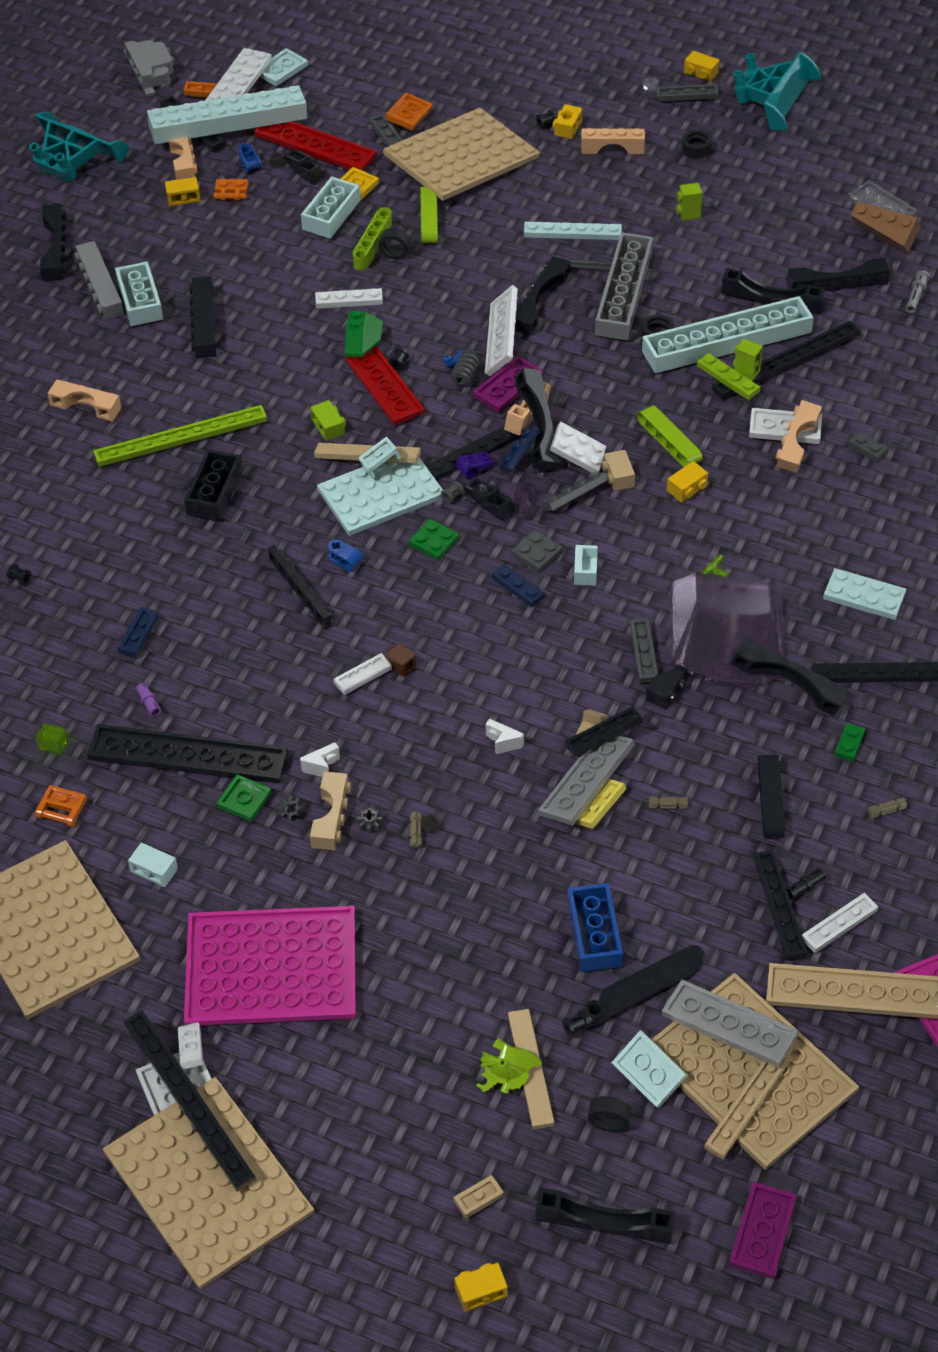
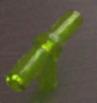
(712, 567)

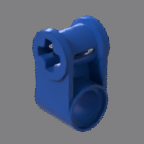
(248, 157)
(346, 556)

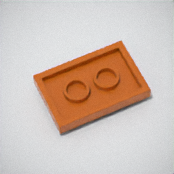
(408, 111)

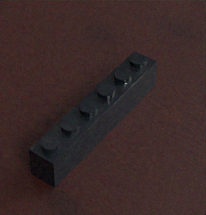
(203, 317)

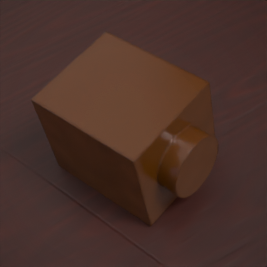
(401, 659)

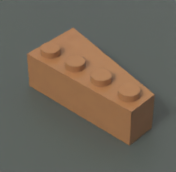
(887, 225)

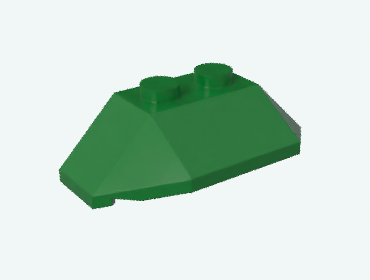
(362, 333)

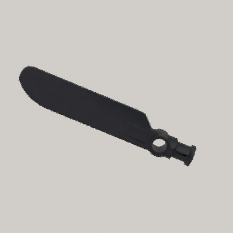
(636, 988)

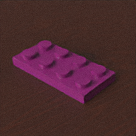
(501, 387)
(763, 1230)

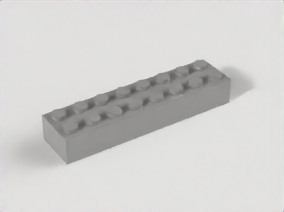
(624, 286)

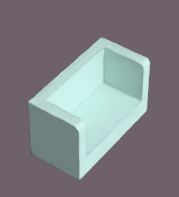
(377, 455)
(585, 565)
(153, 864)

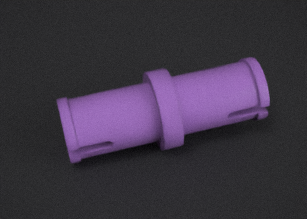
(148, 699)

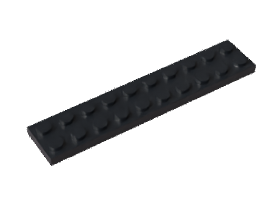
(188, 753)

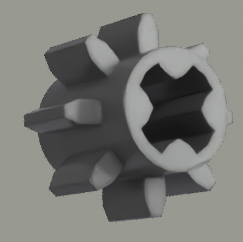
(284, 809)
(369, 820)

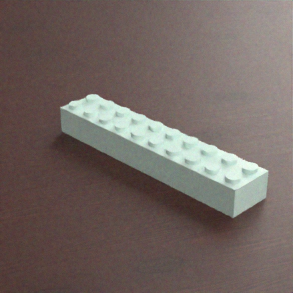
(227, 114)
(722, 334)

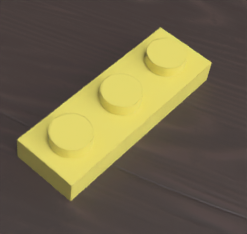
(601, 803)

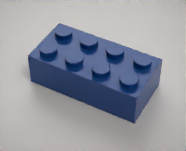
(594, 927)

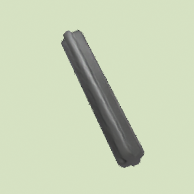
(590, 265)

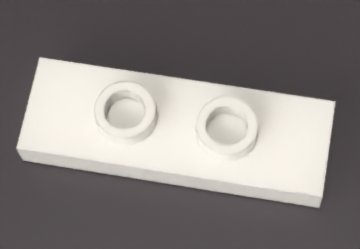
(362, 674)
(190, 1046)

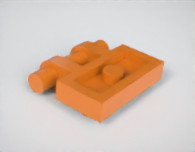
(231, 189)

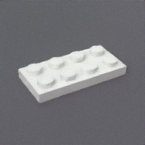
(774, 424)

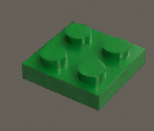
(433, 539)
(244, 798)

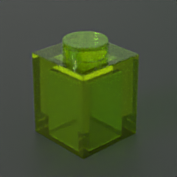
(52, 738)

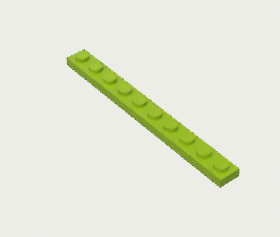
(180, 435)

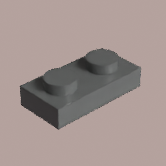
(867, 446)

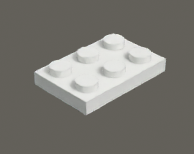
(578, 448)

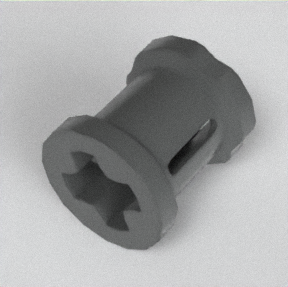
(452, 492)

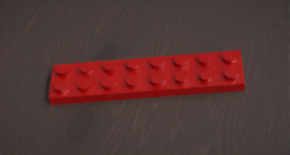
(318, 144)

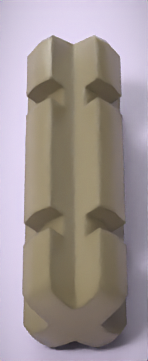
(668, 802)
(887, 807)
(415, 830)

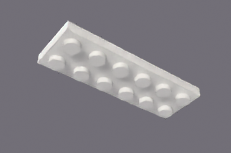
(241, 74)
(501, 331)

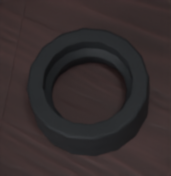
(696, 151)
(395, 234)
(656, 321)
(609, 1114)

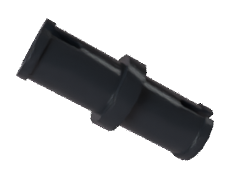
(806, 883)

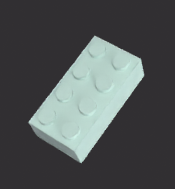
(330, 207)
(139, 293)

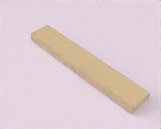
(353, 451)
(535, 1087)
(744, 1108)

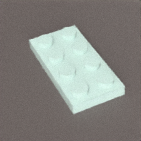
(864, 594)

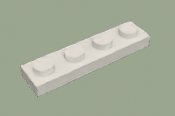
(349, 298)
(839, 923)

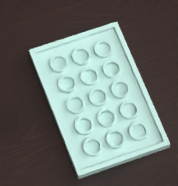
(366, 502)

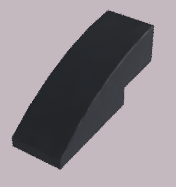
(304, 165)
(490, 498)

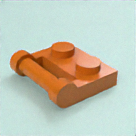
(62, 800)

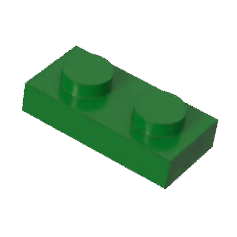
(849, 742)

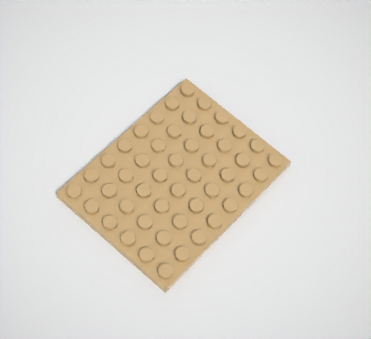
(461, 153)
(56, 931)
(717, 1074)
(192, 1198)

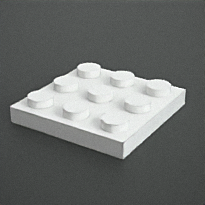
(156, 1091)

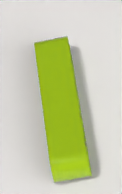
(429, 230)
(370, 239)
(669, 436)

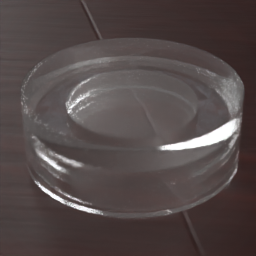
(650, 84)

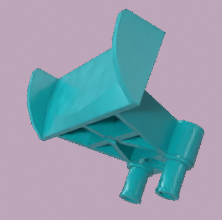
(775, 85)
(52, 158)

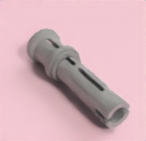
(918, 286)

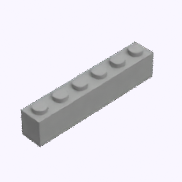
(98, 280)

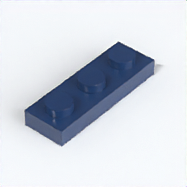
(519, 448)
(518, 585)
(138, 632)

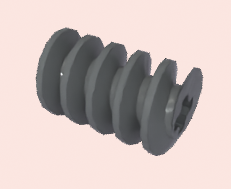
(465, 368)

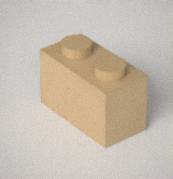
(619, 470)

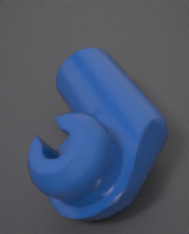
(449, 361)

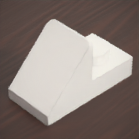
(505, 737)
(318, 761)

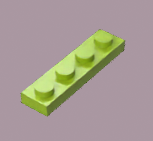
(728, 376)

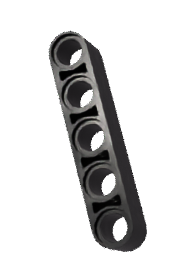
(771, 796)

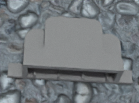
(151, 64)

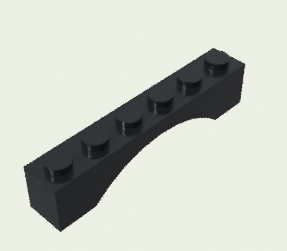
(52, 262)
(870, 273)
(553, 275)
(740, 285)
(531, 388)
(665, 686)
(824, 692)
(644, 1224)

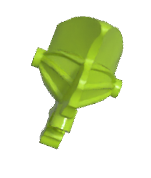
(509, 1068)

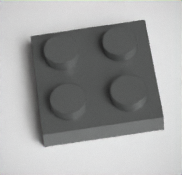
(537, 551)

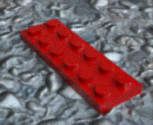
(386, 386)

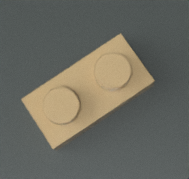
(478, 1196)

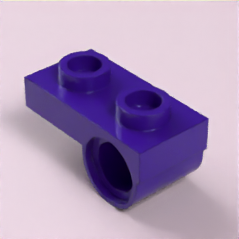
(471, 464)

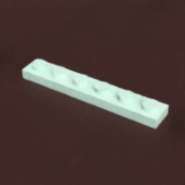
(572, 230)

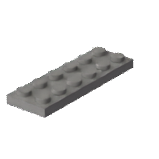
(585, 780)
(730, 1023)

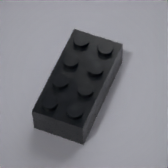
(213, 485)

